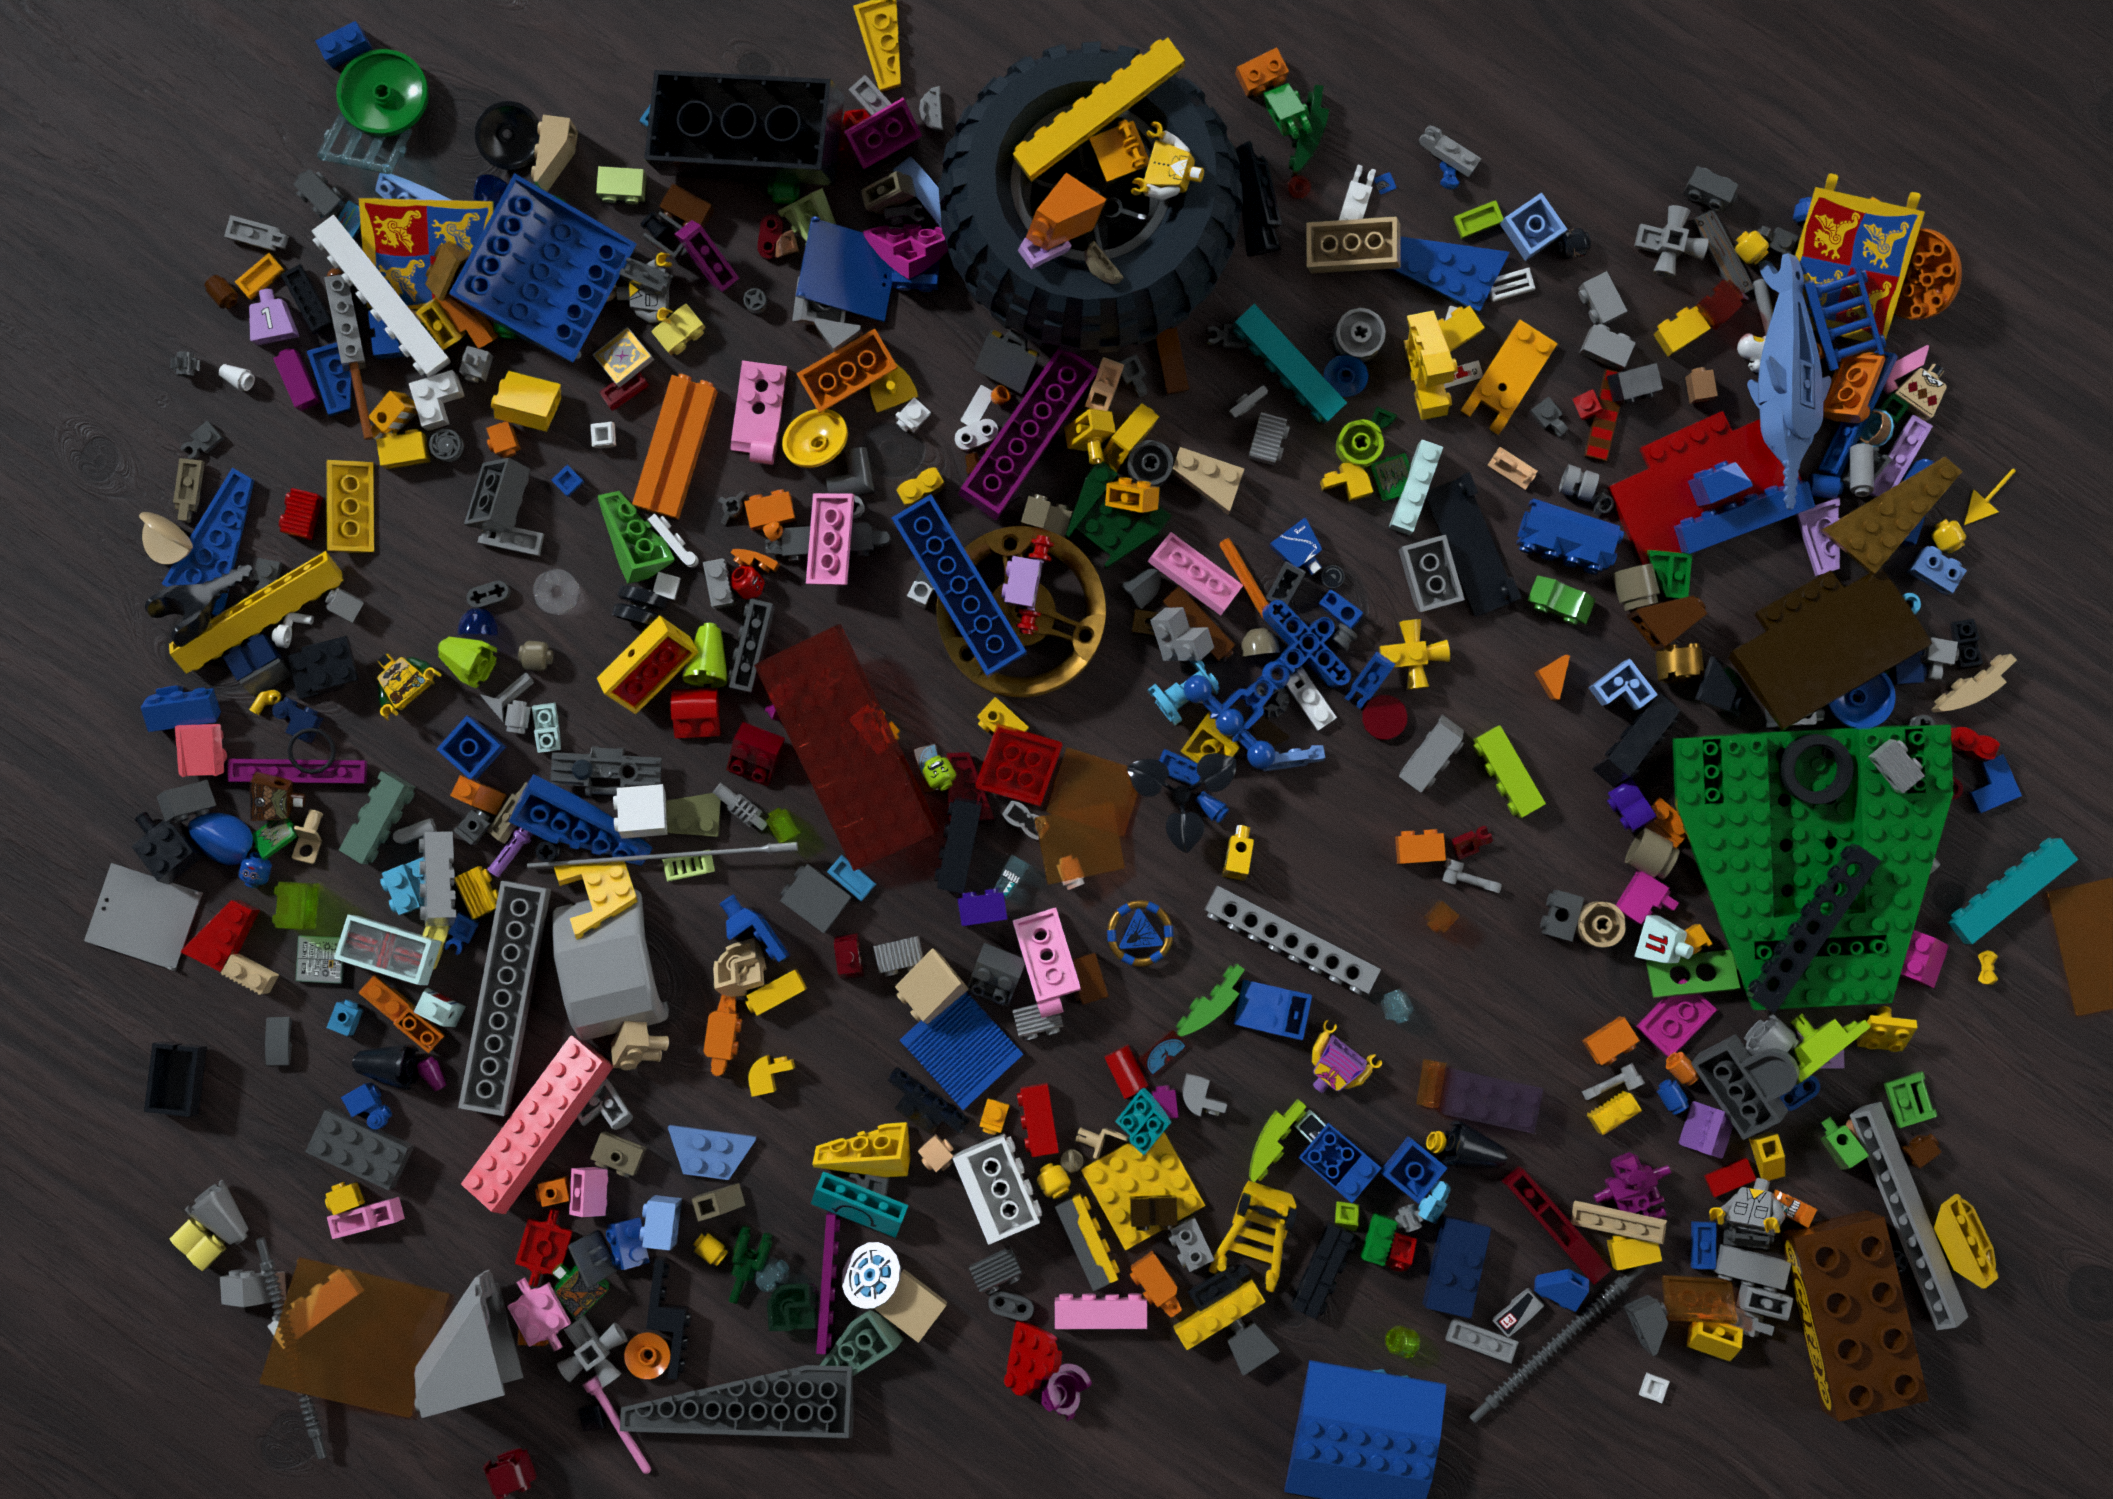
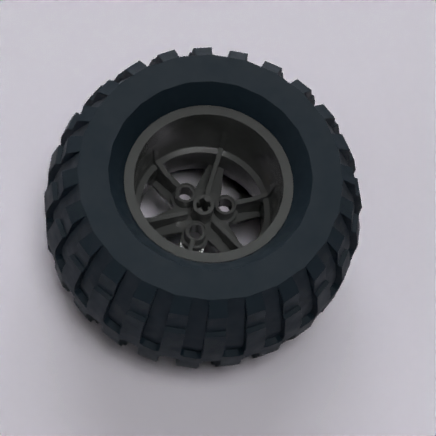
(989, 213)

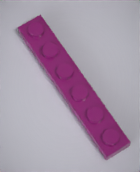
(339, 772)
(827, 1292)

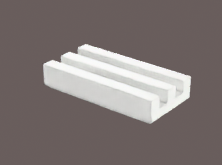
(1529, 279)

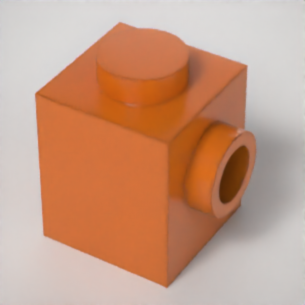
(503, 440)
(553, 1191)

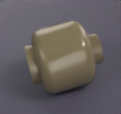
(535, 655)

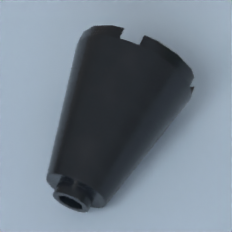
(389, 1065)
(1471, 1148)

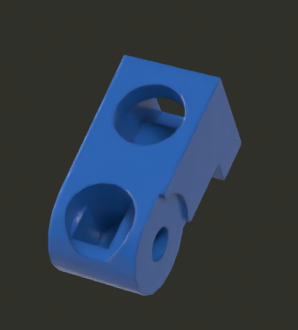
(1341, 609)

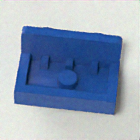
(625, 1244)

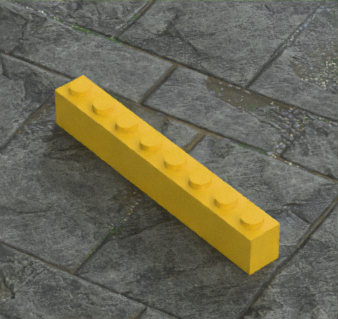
(1099, 108)
(259, 611)

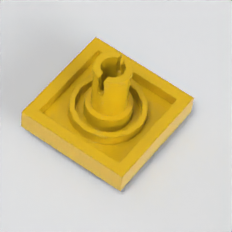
(1887, 1032)

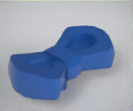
(1449, 181)

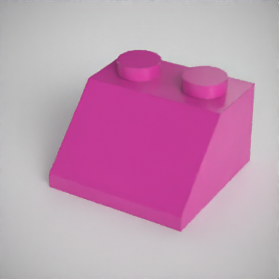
(1924, 959)

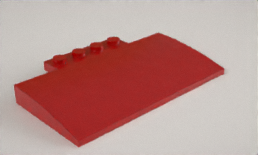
(1661, 497)

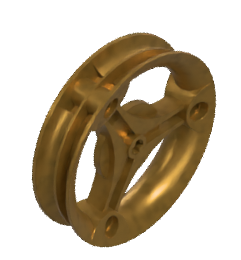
(1083, 652)

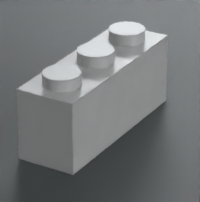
(1751, 1267)

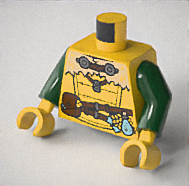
(402, 682)

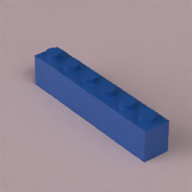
(1740, 517)

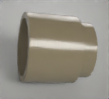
(1636, 587)
(1652, 854)

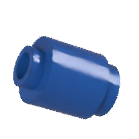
(1672, 1096)

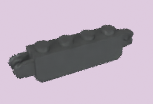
(795, 542)

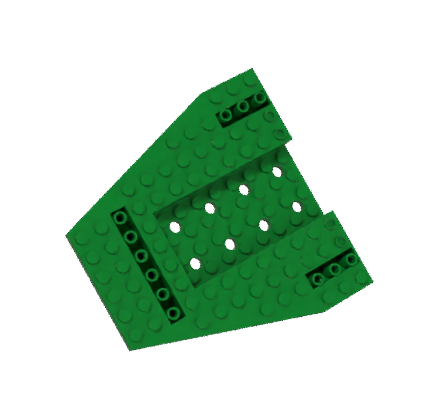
(1735, 828)

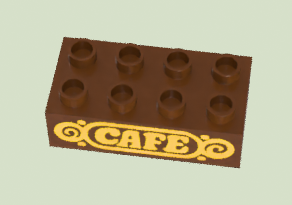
(1853, 1315)

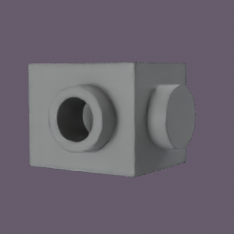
(343, 604)

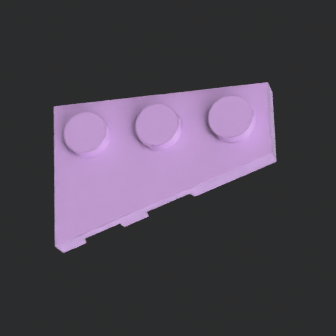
(1821, 550)

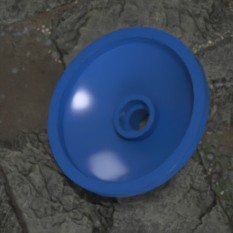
(1874, 704)

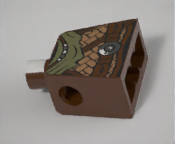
(272, 797)

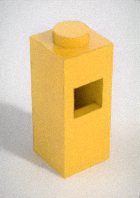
(775, 992)

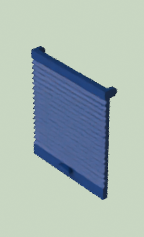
(844, 271)
(962, 1049)

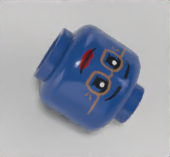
(255, 870)

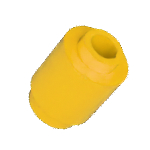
(710, 1249)

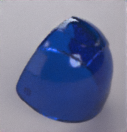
(489, 188)
(477, 622)

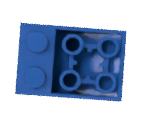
(1273, 1009)
(1340, 1163)

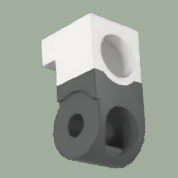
(920, 591)

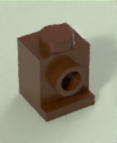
(1921, 1150)

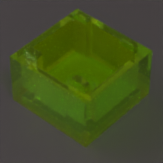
(296, 905)

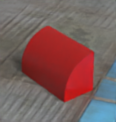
(1126, 1071)

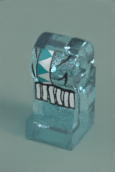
(1011, 876)

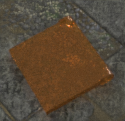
(1079, 843)

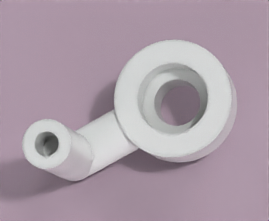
(283, 633)

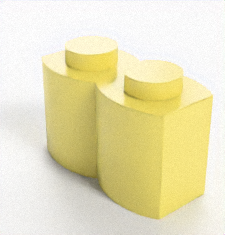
(683, 328)
(198, 1244)

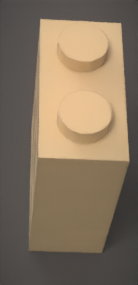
(912, 1306)

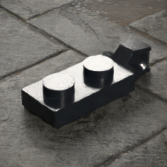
(1217, 1286)

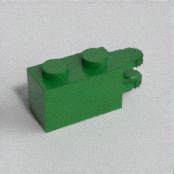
(1287, 111)

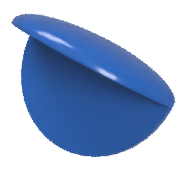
(221, 837)

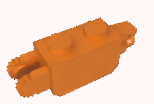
(721, 1034)

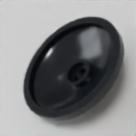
(510, 151)

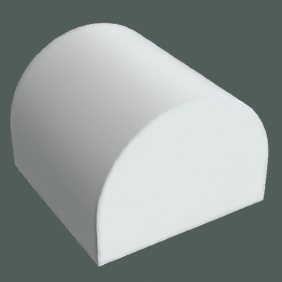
(603, 435)

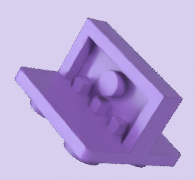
(1706, 1130)

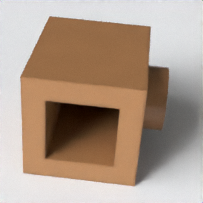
(1701, 385)

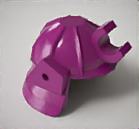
(1063, 1390)

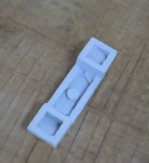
(925, 188)

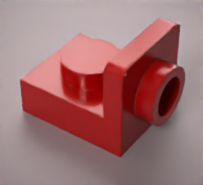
(1401, 1252)

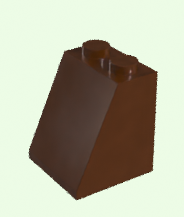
(1668, 620)

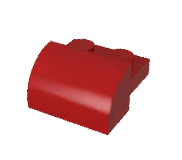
(695, 712)

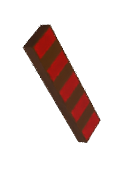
(1603, 423)

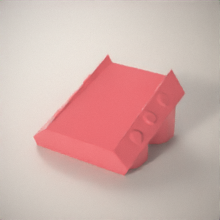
(200, 749)

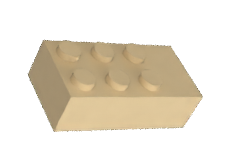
(1353, 245)

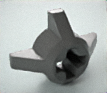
(730, 505)

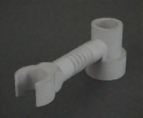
(1454, 872)
(1628, 1076)

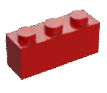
(1038, 1120)

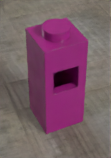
(297, 379)

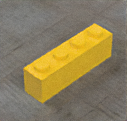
(1219, 1315)

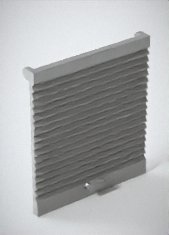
(143, 916)

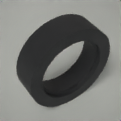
(1843, 774)

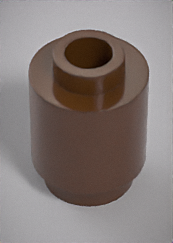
(221, 292)

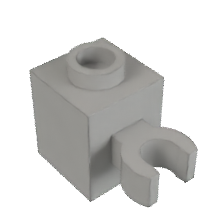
(475, 364)
(1940, 654)

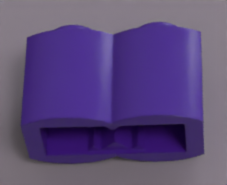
(1631, 805)

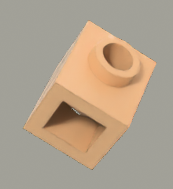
(936, 1154)

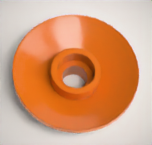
(639, 1364)

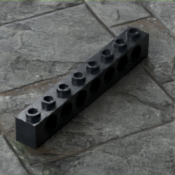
(1865, 865)

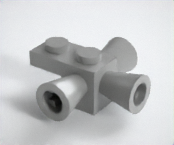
(1670, 241)
(592, 1351)

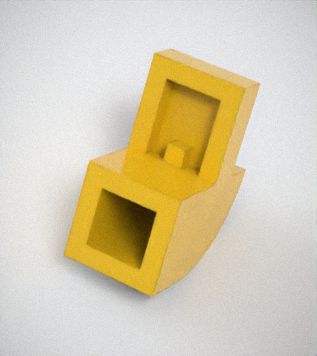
(1352, 477)
(761, 1074)

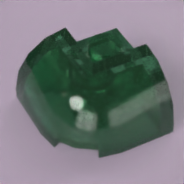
(793, 1307)

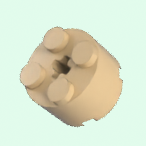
(1612, 924)

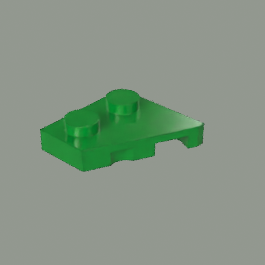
(1672, 572)

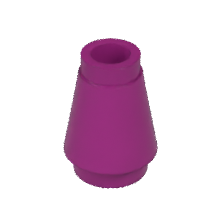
(431, 1073)

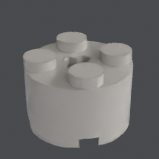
(1770, 1034)

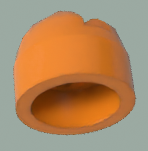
(1000, 395)
(773, 531)

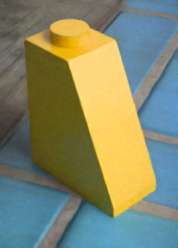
(1128, 436)

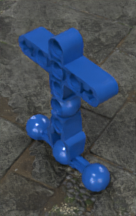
(1230, 721)

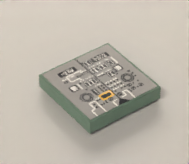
(317, 960)

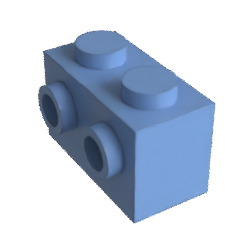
(1937, 570)

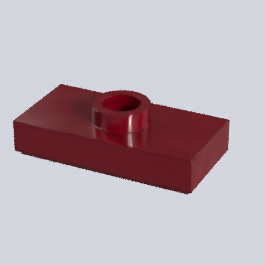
(617, 396)

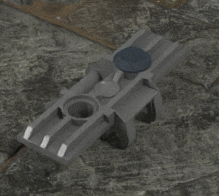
(604, 763)

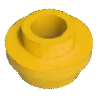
(1436, 1142)

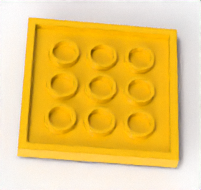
(1131, 1173)

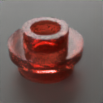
(1302, 181)

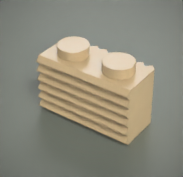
(249, 974)

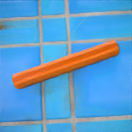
(1243, 574)

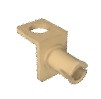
(308, 836)
(1097, 1140)

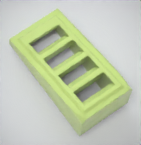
(707, 863)

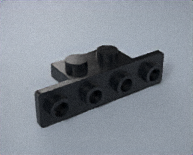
(924, 1106)

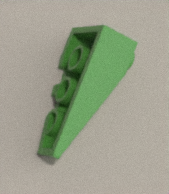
(636, 545)

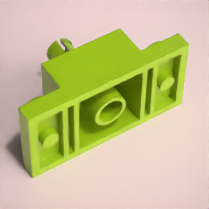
(1822, 1043)

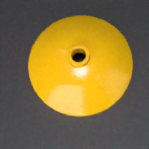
(815, 438)

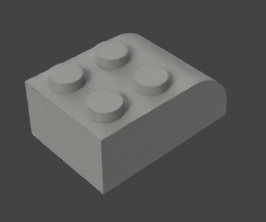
(1431, 573)

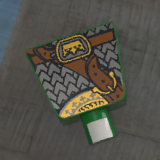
(574, 1292)

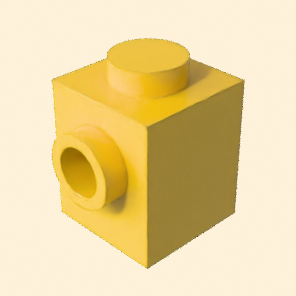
(343, 1197)

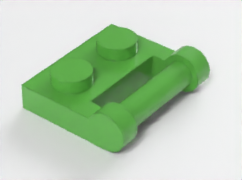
(1904, 1103)

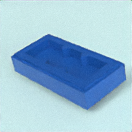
(1180, 767)

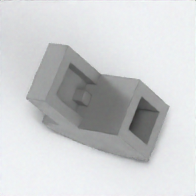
(1195, 1098)

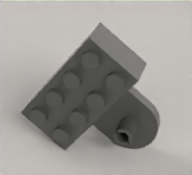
(1747, 1084)

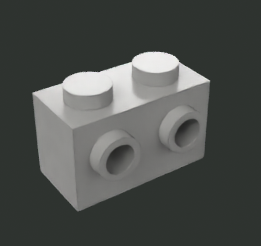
(1191, 1244)

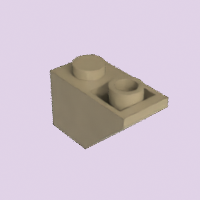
(718, 1202)

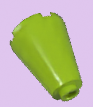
(710, 662)

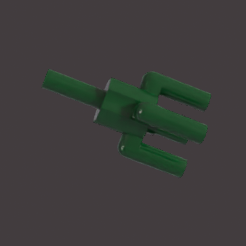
(747, 1260)

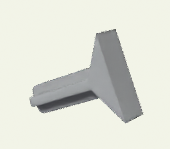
(508, 695)

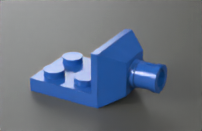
(743, 919)

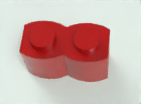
(1973, 745)

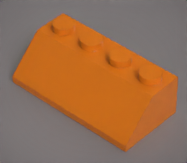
(847, 370)

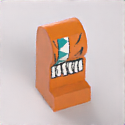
(1796, 1209)

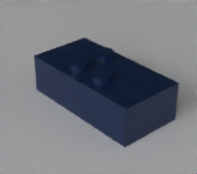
(1456, 1266)

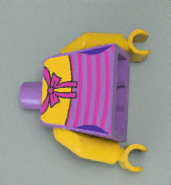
(1338, 1064)

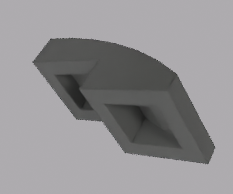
(277, 1041)

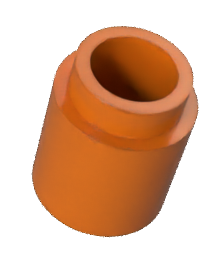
(1680, 1067)

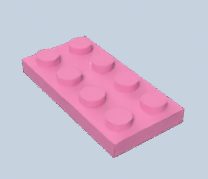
(1195, 573)

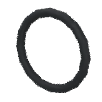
(309, 730)

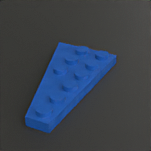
(1451, 270)

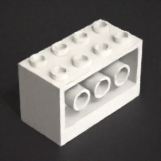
(991, 1202)

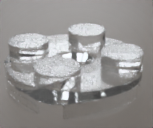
(543, 594)

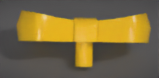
(1987, 960)

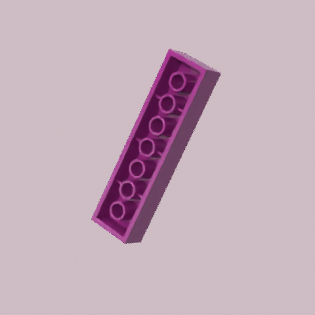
(1028, 432)

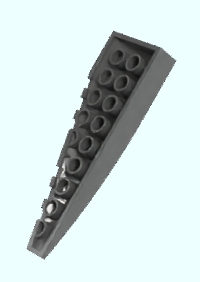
(783, 1403)

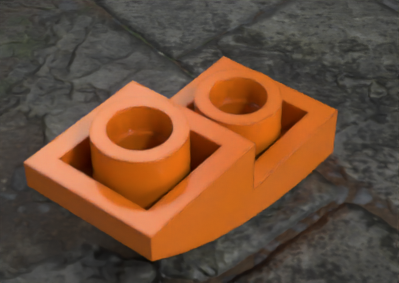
(748, 557)

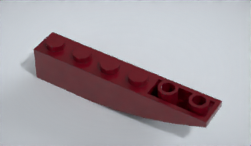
(1556, 1224)

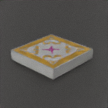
(623, 357)

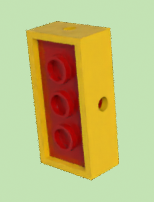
(647, 665)

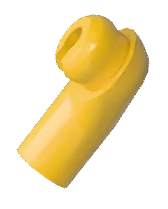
(265, 698)

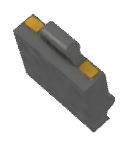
(1007, 360)

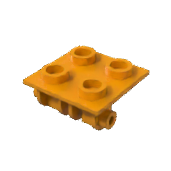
(1120, 150)

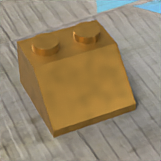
(446, 269)

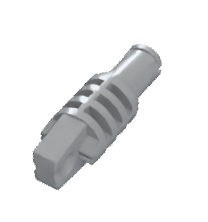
(740, 807)

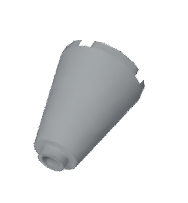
(219, 1214)

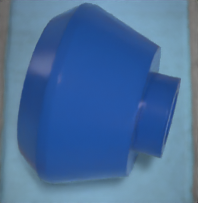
(1801, 210)

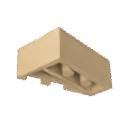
(1209, 476)

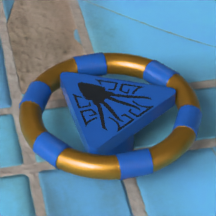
(1140, 933)

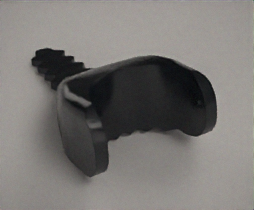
(194, 603)

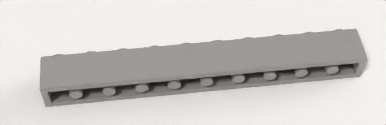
(1909, 1216)

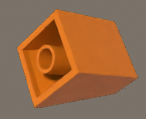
(1065, 213)

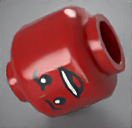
(747, 582)

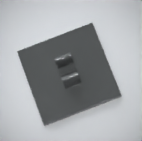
(592, 1258)

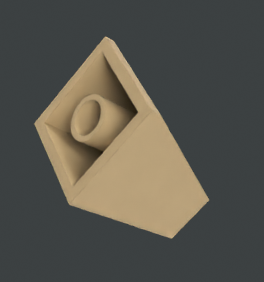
(930, 987)

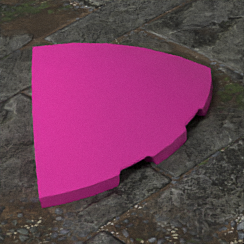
(909, 248)

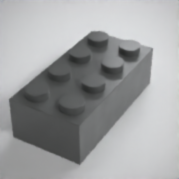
(359, 1149)

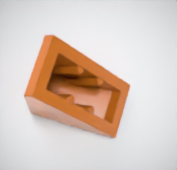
(1553, 677)

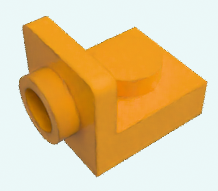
(993, 1116)

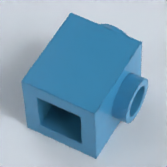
(345, 1017)

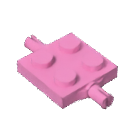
(539, 1314)

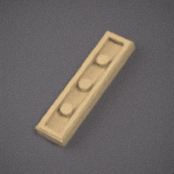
(1618, 1222)

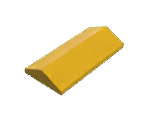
(350, 506)

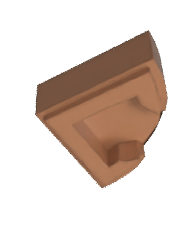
(786, 244)

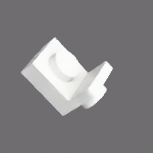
(912, 416)

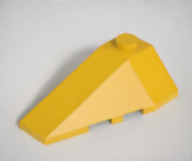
(874, 1153)

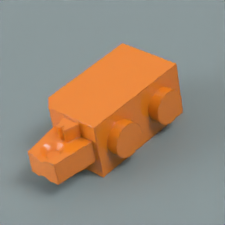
(1157, 1282)

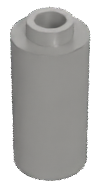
(1861, 469)

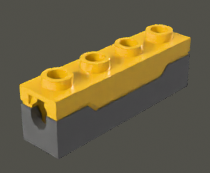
(1087, 1242)

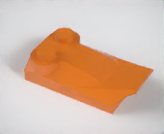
(1853, 387)

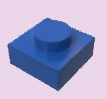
(567, 480)

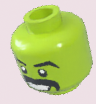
(939, 773)

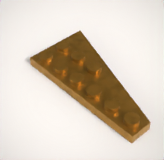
(1884, 522)

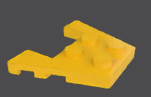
(607, 889)

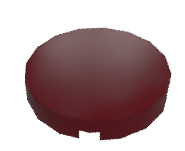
(1384, 717)

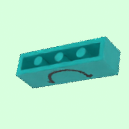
(859, 1204)

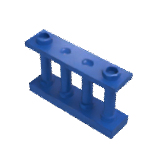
(1820, 313)

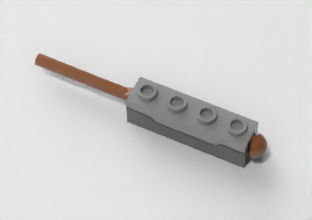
(348, 340)

